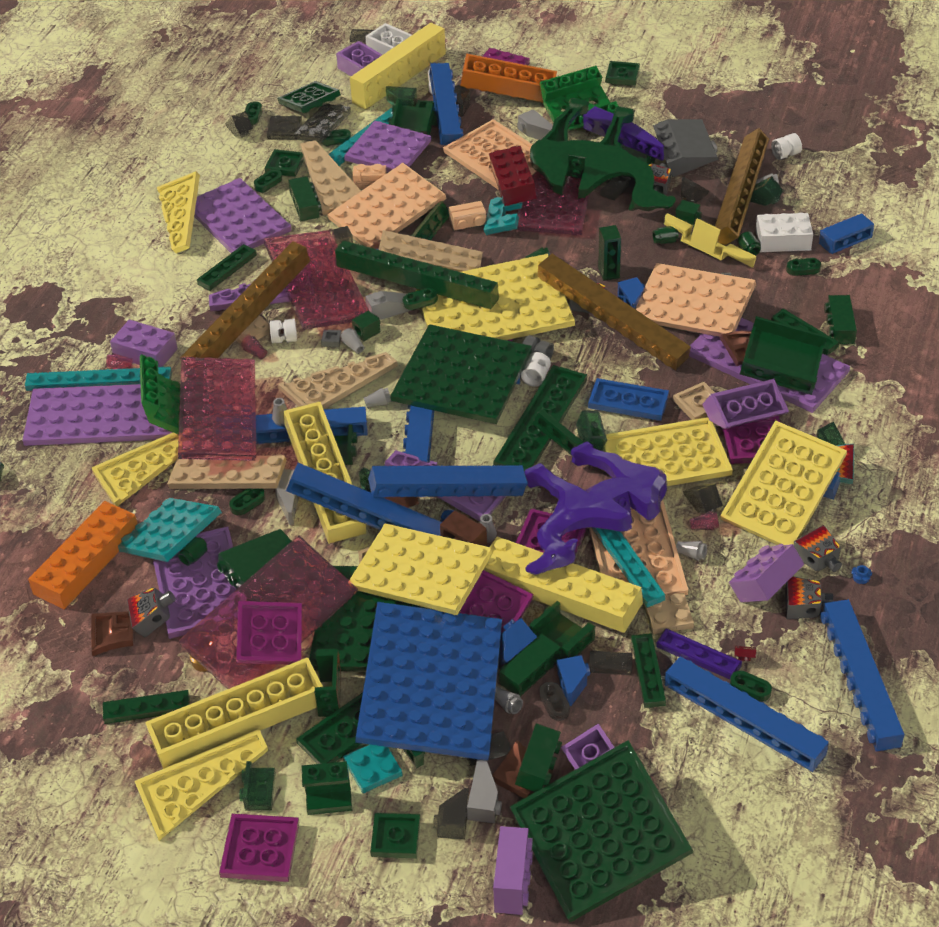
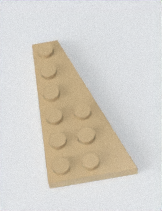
(328, 179)
(337, 383)

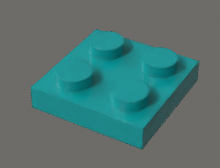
(372, 767)

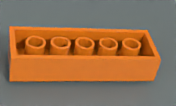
(504, 77)
(82, 555)

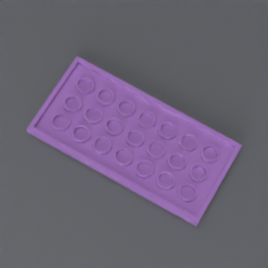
(712, 352)
(88, 416)

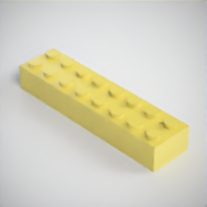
(397, 65)
(318, 450)
(574, 586)
(234, 712)

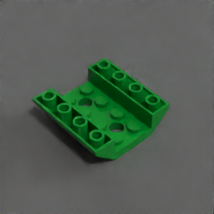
(582, 85)
(159, 396)

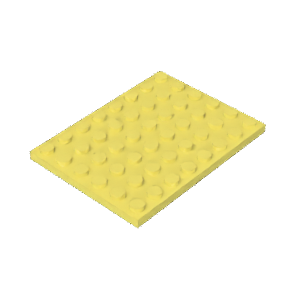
(523, 307)

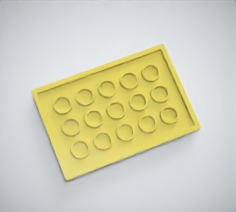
(682, 450)
(783, 485)
(421, 568)

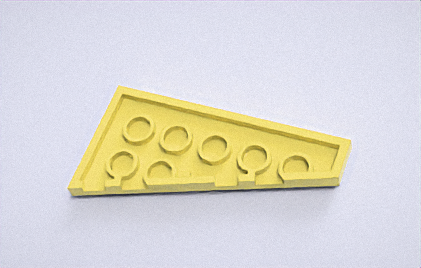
(179, 209)
(136, 468)
(187, 785)

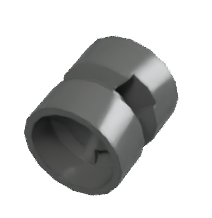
(540, 345)

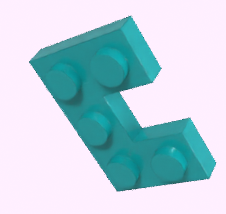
(496, 218)

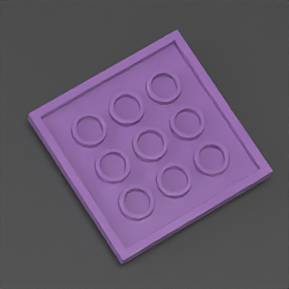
(387, 146)

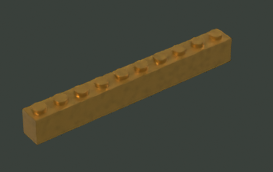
(741, 186)
(250, 303)
(614, 311)

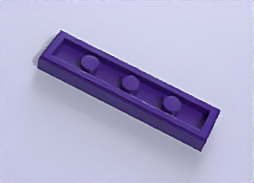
(698, 653)

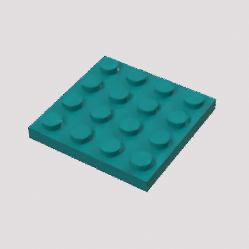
(168, 529)

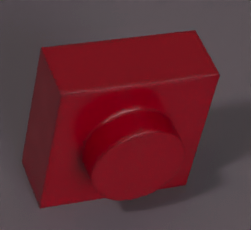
(744, 652)

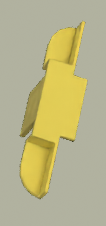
(705, 239)

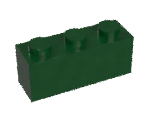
(304, 198)
(609, 252)
(841, 319)
(530, 665)
(539, 758)

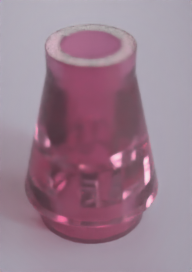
(252, 345)
(117, 361)
(706, 521)

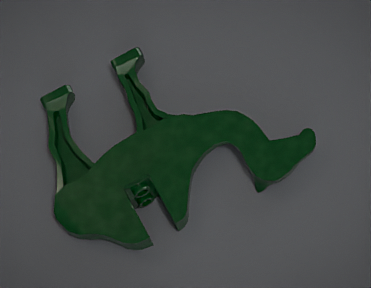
(594, 161)

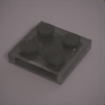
(283, 127)

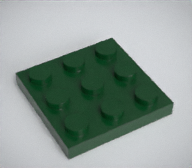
(309, 96)

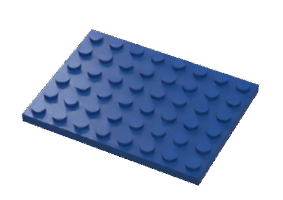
(430, 681)

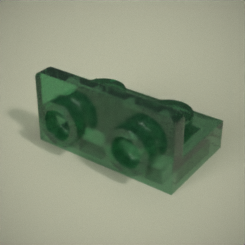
(258, 788)

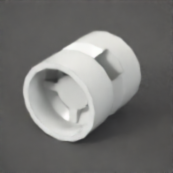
(786, 146)
(290, 331)
(535, 369)

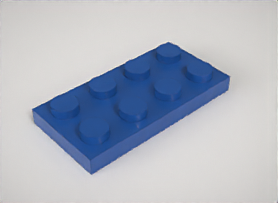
(628, 399)

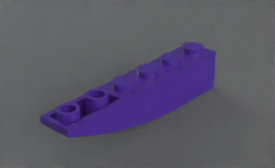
(631, 135)

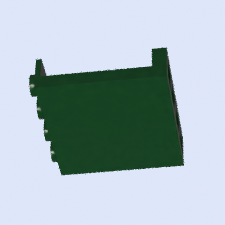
(783, 354)
(247, 558)

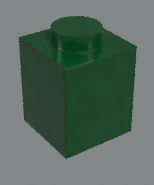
(688, 212)
(366, 325)

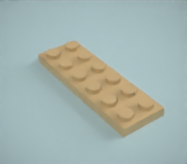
(431, 252)
(228, 474)

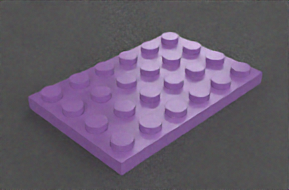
(238, 216)
(197, 586)

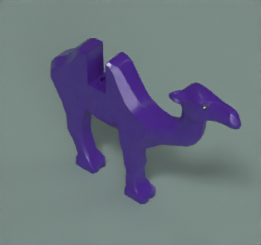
(599, 506)

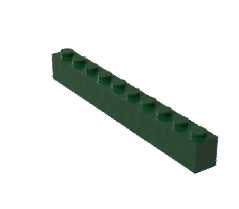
(417, 274)

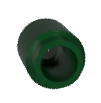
(665, 235)
(749, 243)
(193, 551)

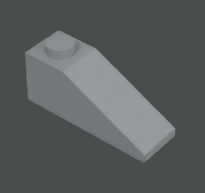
(533, 124)
(386, 304)
(287, 500)
(483, 797)

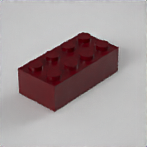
(512, 175)

